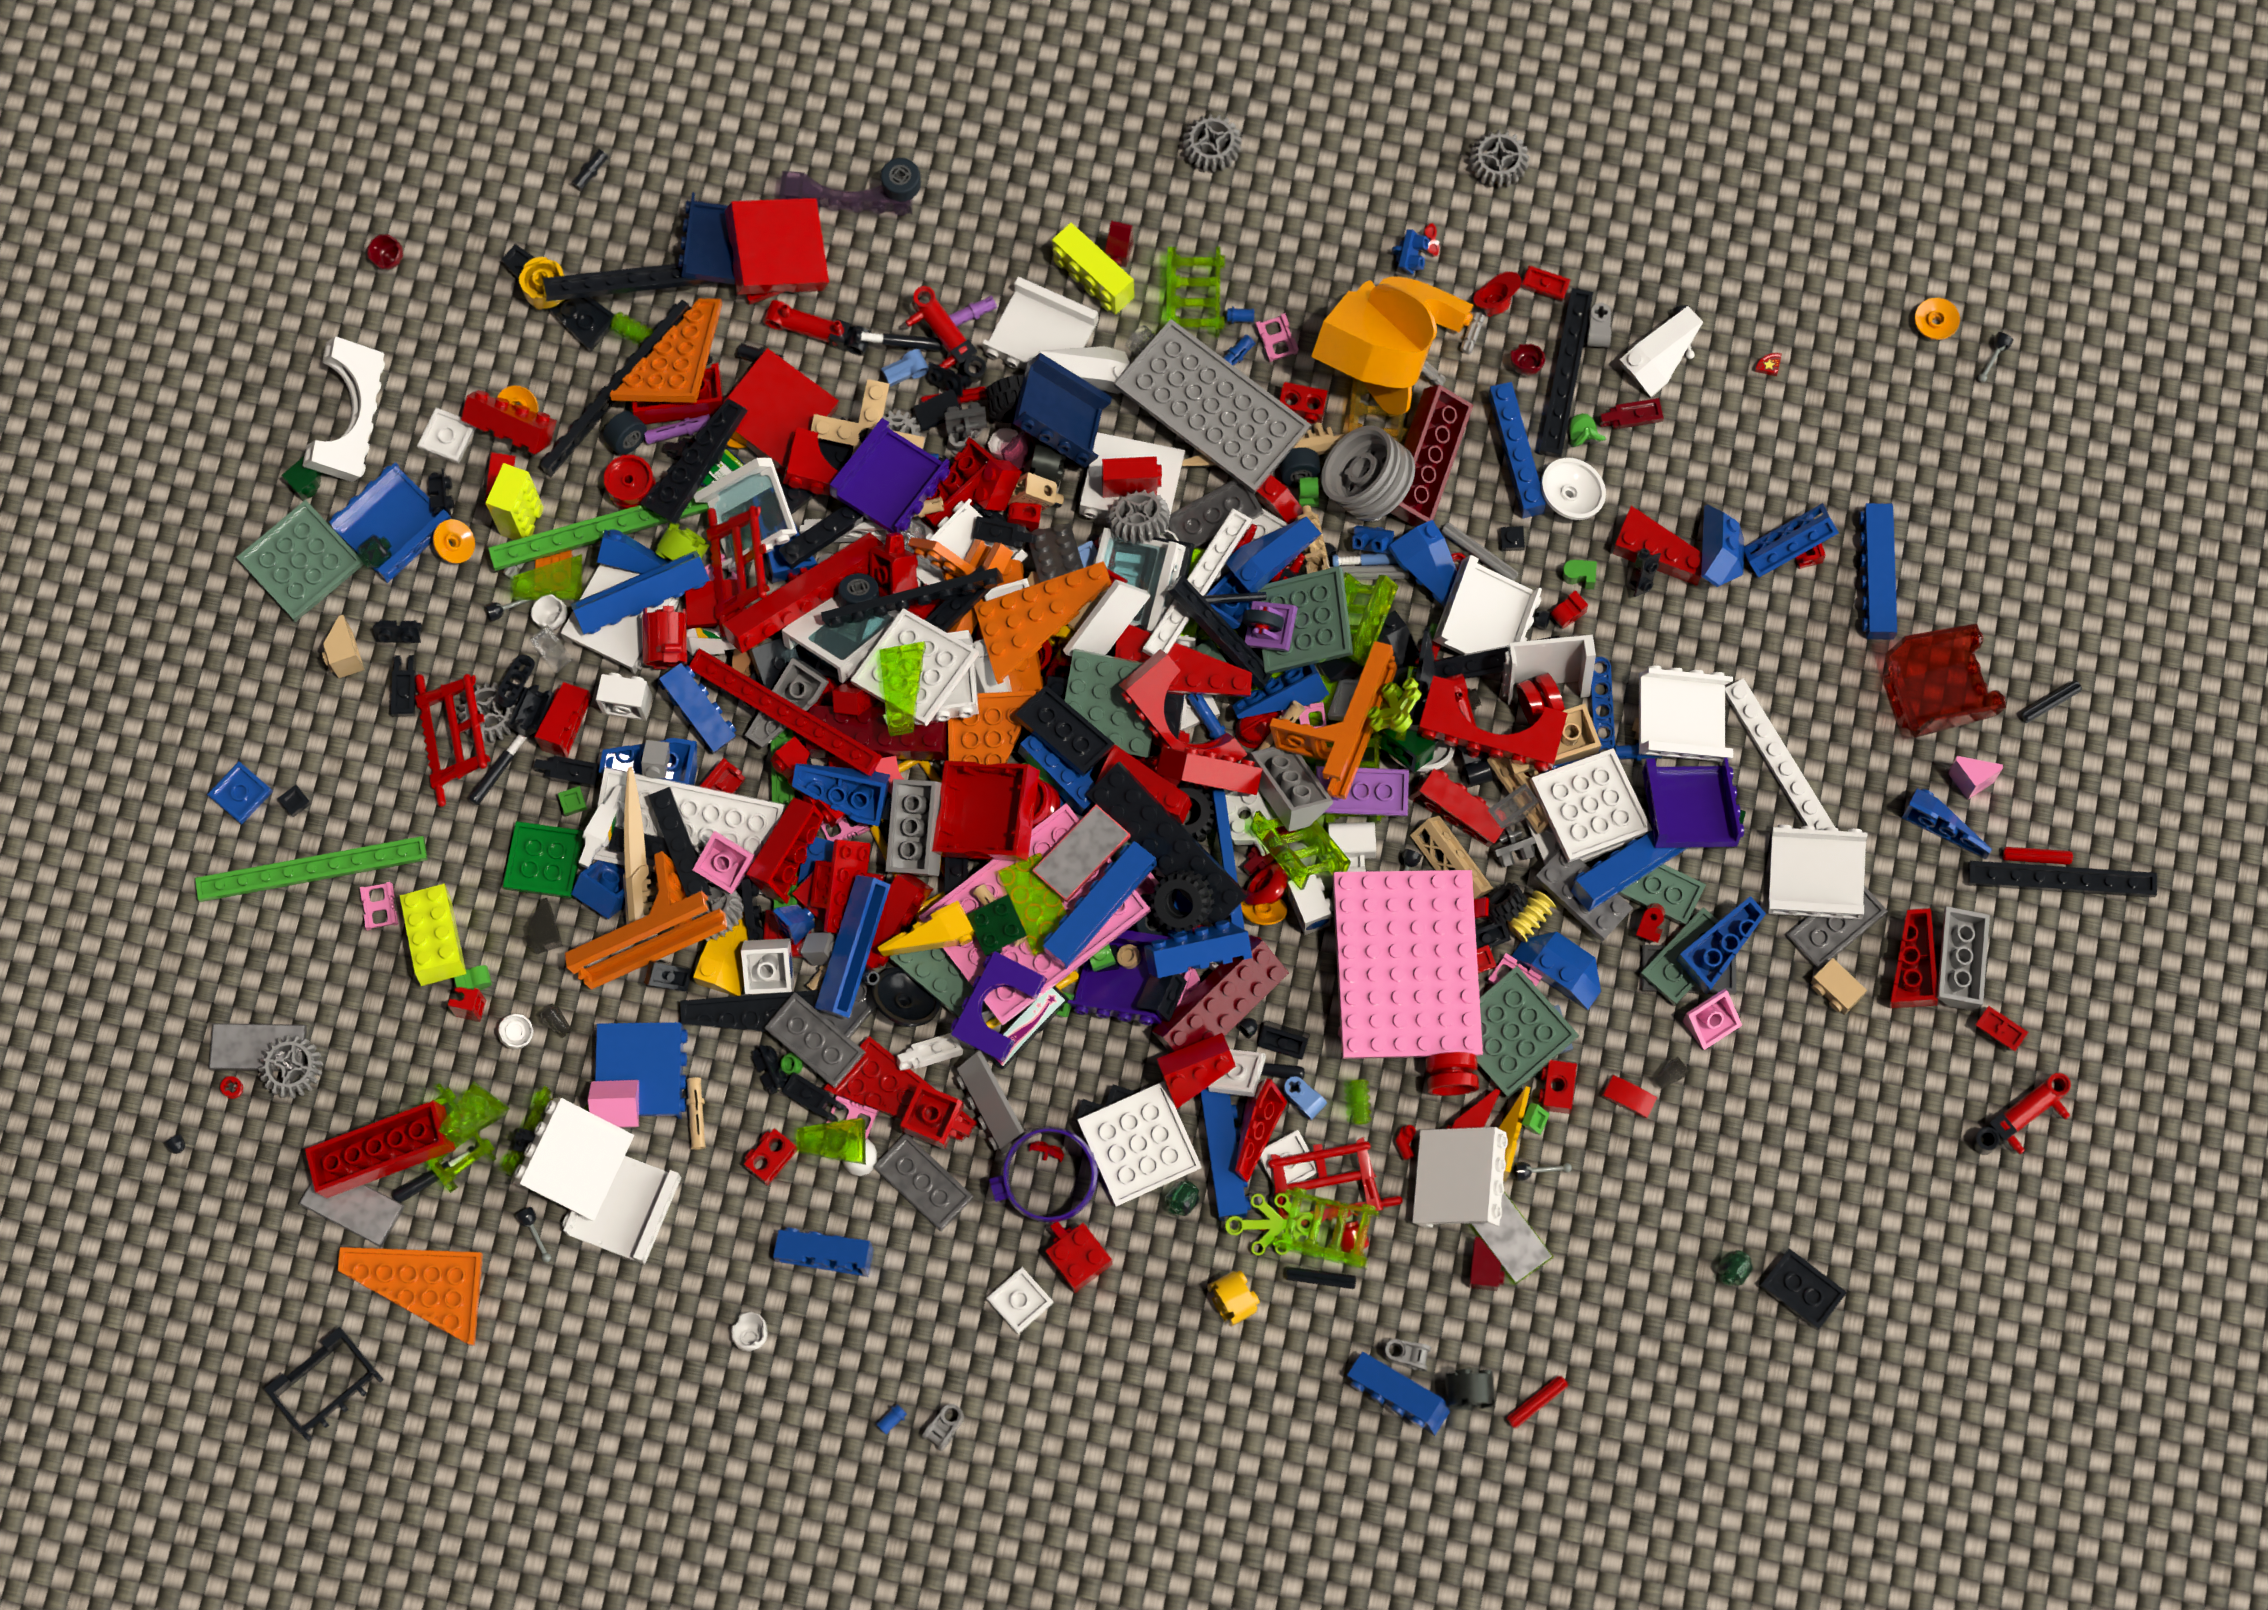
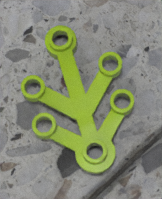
(1400, 718)
(1274, 1223)

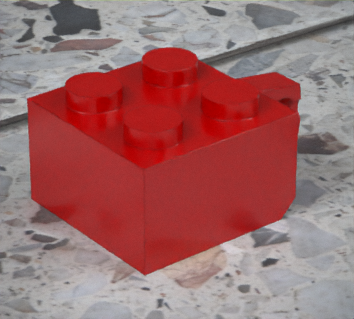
(893, 566)
(934, 1117)
(1077, 1255)

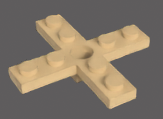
(870, 415)

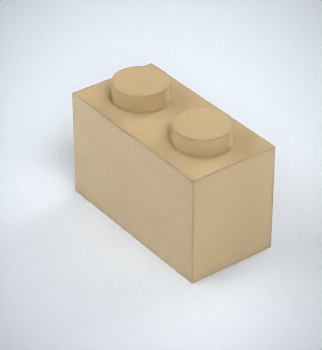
(1838, 986)

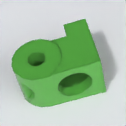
(1308, 491)
(1580, 571)
(476, 977)

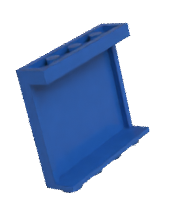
(391, 509)
(645, 1054)

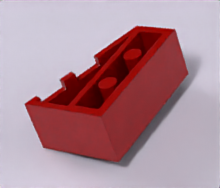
(563, 720)
(1195, 1067)

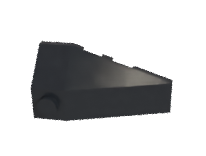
(1393, 633)
(1424, 675)

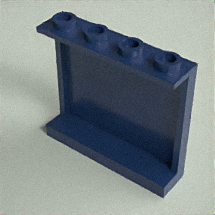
(707, 243)
(1060, 409)

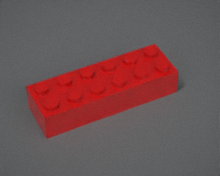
(378, 1149)

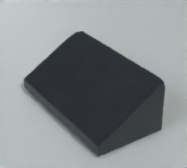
(931, 412)
(1491, 934)
(1283, 1040)

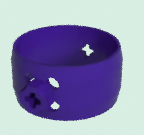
(1001, 1186)

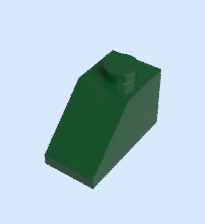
(302, 479)
(1412, 752)

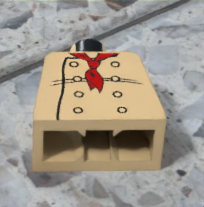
(1036, 490)

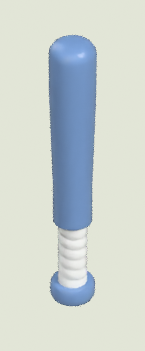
(1364, 559)

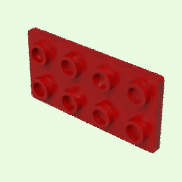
(835, 880)

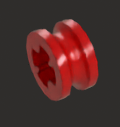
(224, 1084)

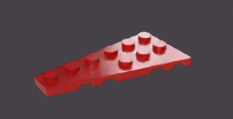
(1198, 671)
(882, 1085)

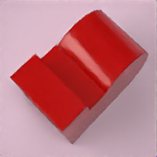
(1025, 515)
(1570, 610)
(1652, 917)

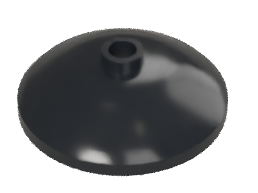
(903, 999)

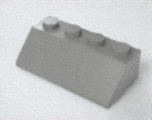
(1290, 787)
(912, 827)
(1963, 958)
(990, 1102)

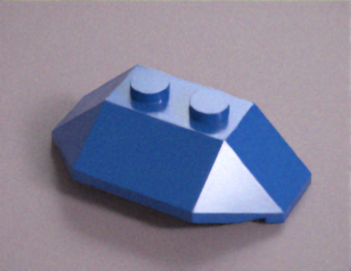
(1721, 547)
(1562, 966)

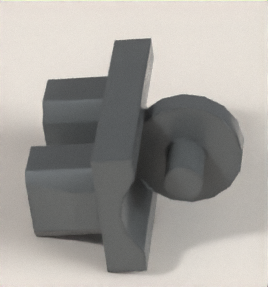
(966, 419)
(1524, 845)

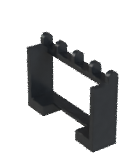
(284, 1382)

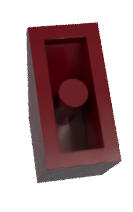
(1119, 242)
(1485, 1268)

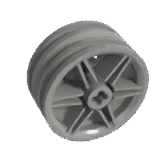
(1368, 483)

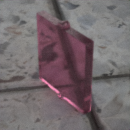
(1019, 450)

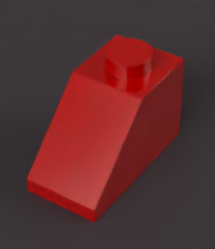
(1278, 500)

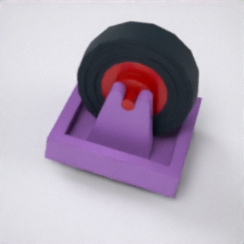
(1269, 625)

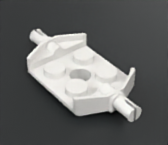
(1240, 828)

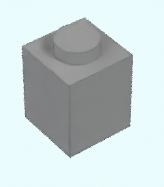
(655, 759)
(818, 948)

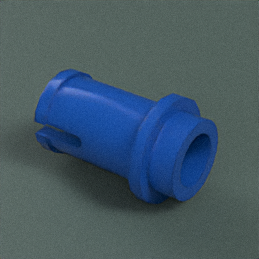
(1240, 315)
(891, 1419)

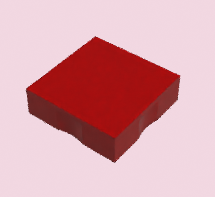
(777, 246)
(777, 403)
(986, 811)

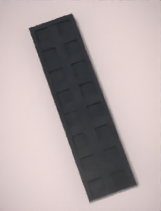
(1164, 838)

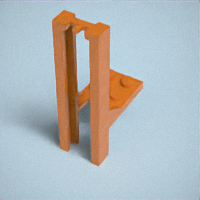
(953, 566)
(1349, 736)
(669, 909)

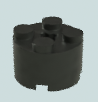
(1047, 462)
(1470, 1389)

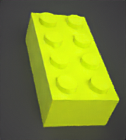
(1092, 269)
(514, 503)
(432, 934)

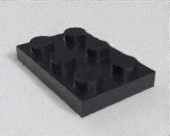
(1803, 1289)

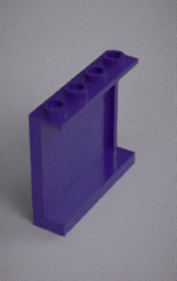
(888, 479)
(1692, 805)
(1119, 990)

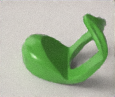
(1583, 428)

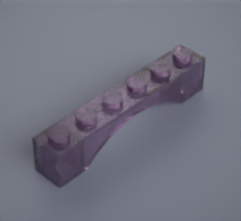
(800, 186)

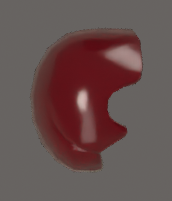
(385, 251)
(1527, 359)

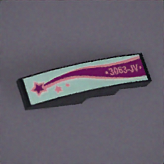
(1032, 1022)

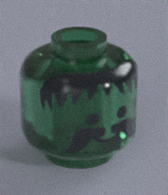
(374, 551)
(1182, 1198)
(1735, 1268)

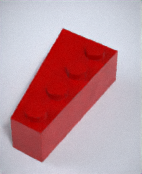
(1916, 967)

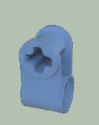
(1307, 1100)

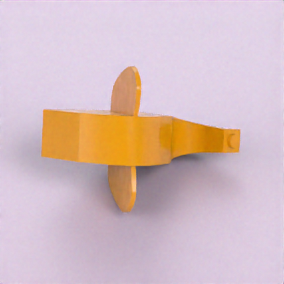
(1386, 335)

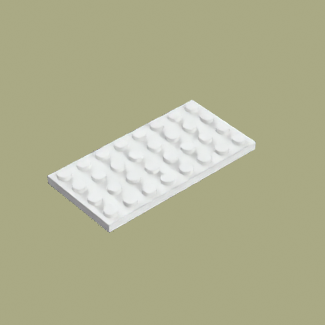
(704, 810)

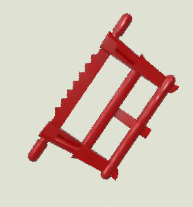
(717, 532)
(462, 767)
(1319, 1155)

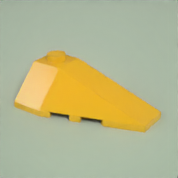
(946, 929)
(721, 961)
(1512, 1126)

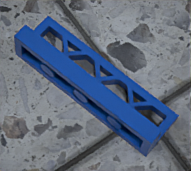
(1791, 542)

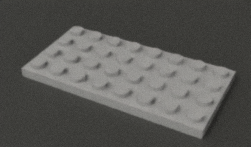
(1212, 405)

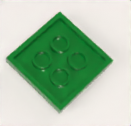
(543, 860)

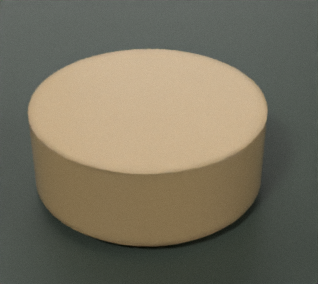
(1128, 956)

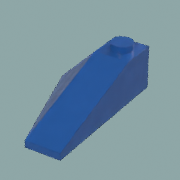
(1427, 558)
(845, 790)
(1934, 816)

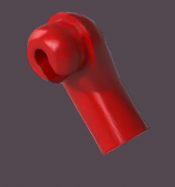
(1403, 1141)

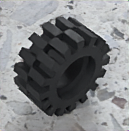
(1506, 903)

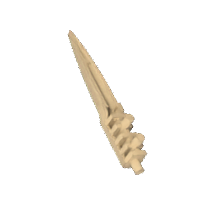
(1320, 442)
(1316, 551)
(636, 869)

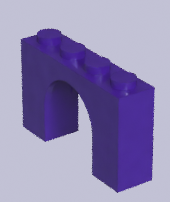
(998, 973)

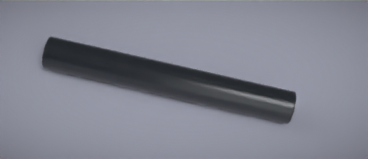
(1237, 597)

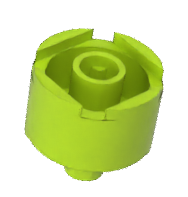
(679, 542)

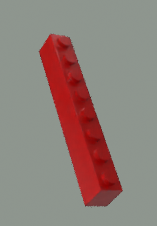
(799, 595)

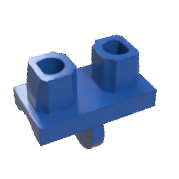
(1408, 251)
(1372, 539)

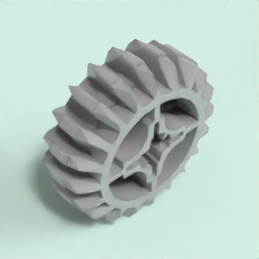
(1225, 134)
(1516, 156)
(1139, 516)
(488, 706)
(729, 903)
(292, 1057)

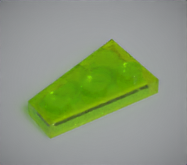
(560, 579)
(835, 1140)

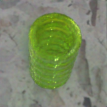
(630, 328)
(1360, 1103)

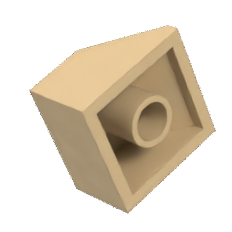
(341, 650)

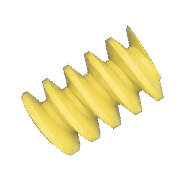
(1532, 913)

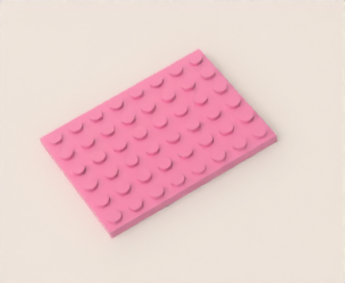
(970, 958)
(1406, 963)

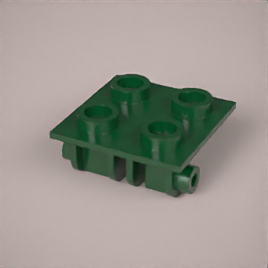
(997, 925)

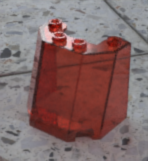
(1938, 681)

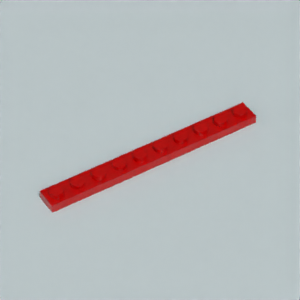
(785, 712)

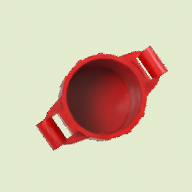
(664, 637)

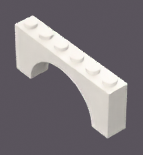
(361, 372)

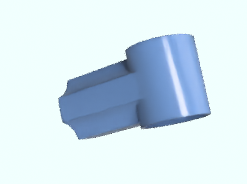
(909, 366)

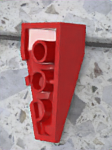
(1258, 1124)

